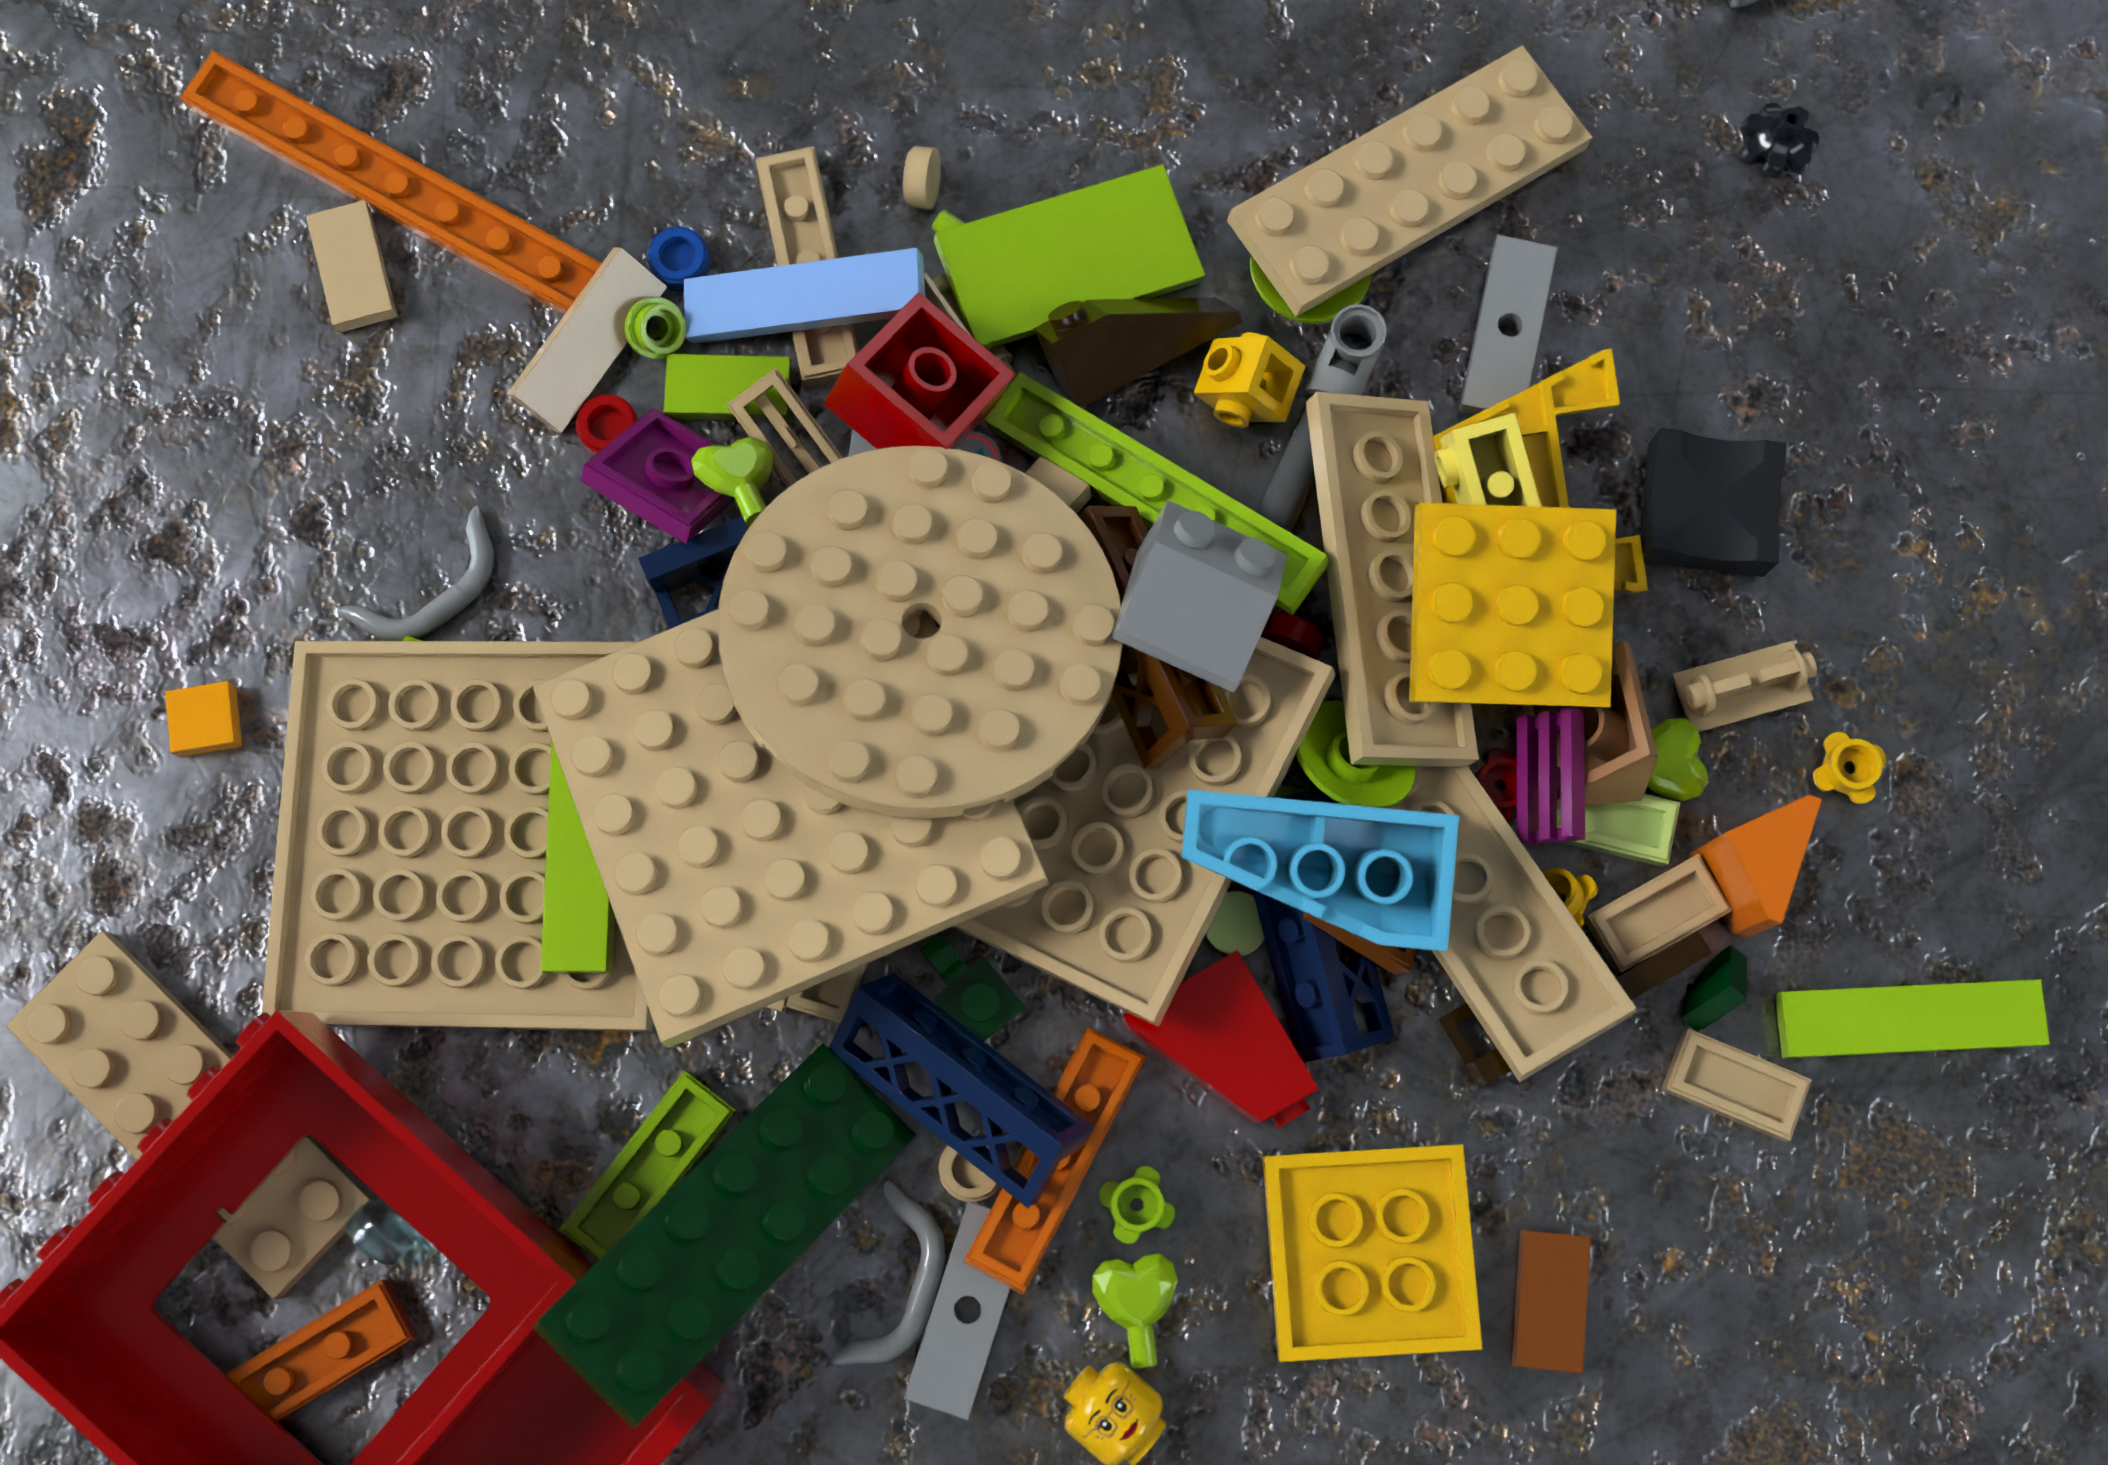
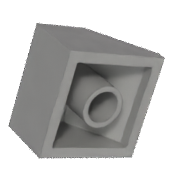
(1199, 595)

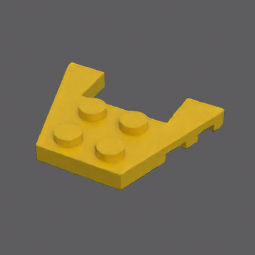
(1578, 389)

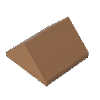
(1616, 738)

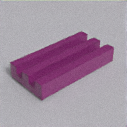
(1541, 777)

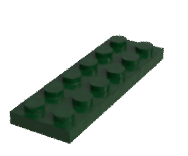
(723, 1235)

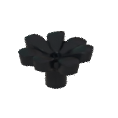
(1779, 138)

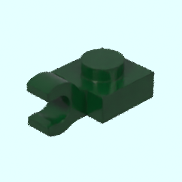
(973, 995)

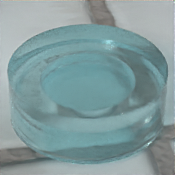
(378, 1235)

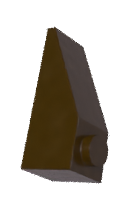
(1115, 341)

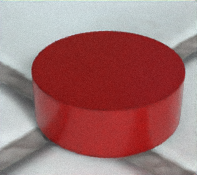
(603, 420)
(1294, 634)

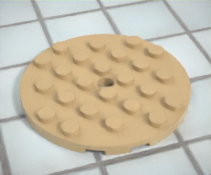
(900, 718)

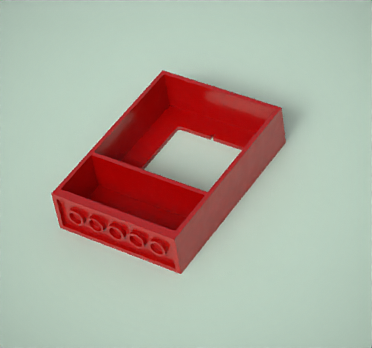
(146, 1396)

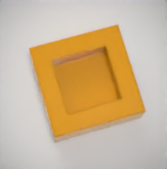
(203, 719)

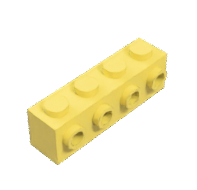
(1487, 464)

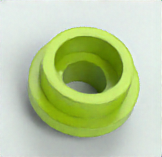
(671, 330)

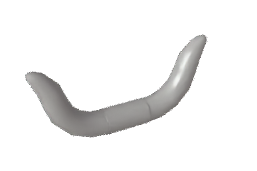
(444, 605)
(922, 1292)

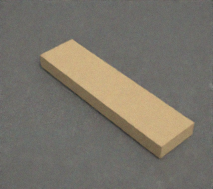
(801, 235)

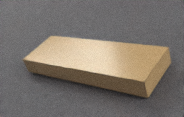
(584, 341)

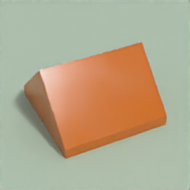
(1760, 865)

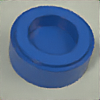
(678, 255)

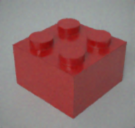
(919, 382)

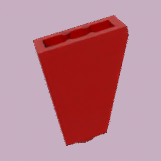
(1230, 1043)

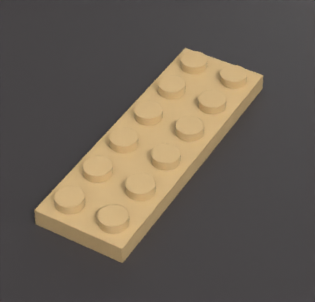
(1408, 180)
(1369, 474)
(1511, 936)
(130, 1062)

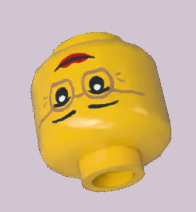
(1114, 1414)

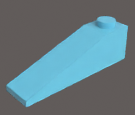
(1346, 864)

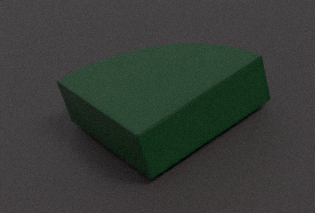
(1717, 989)

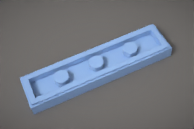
(801, 295)

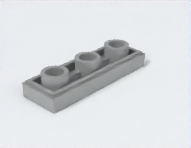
(1512, 299)
(952, 1349)

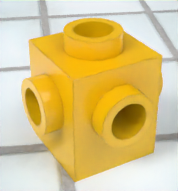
(1249, 380)

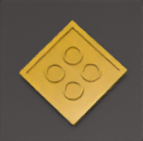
(1512, 605)
(1371, 1253)

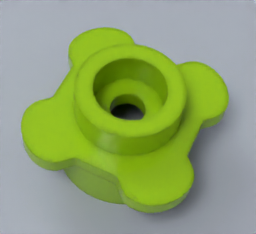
(1154, 1211)

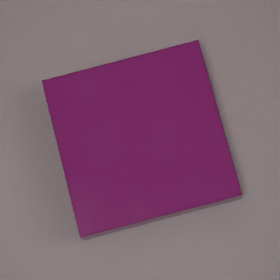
(654, 477)

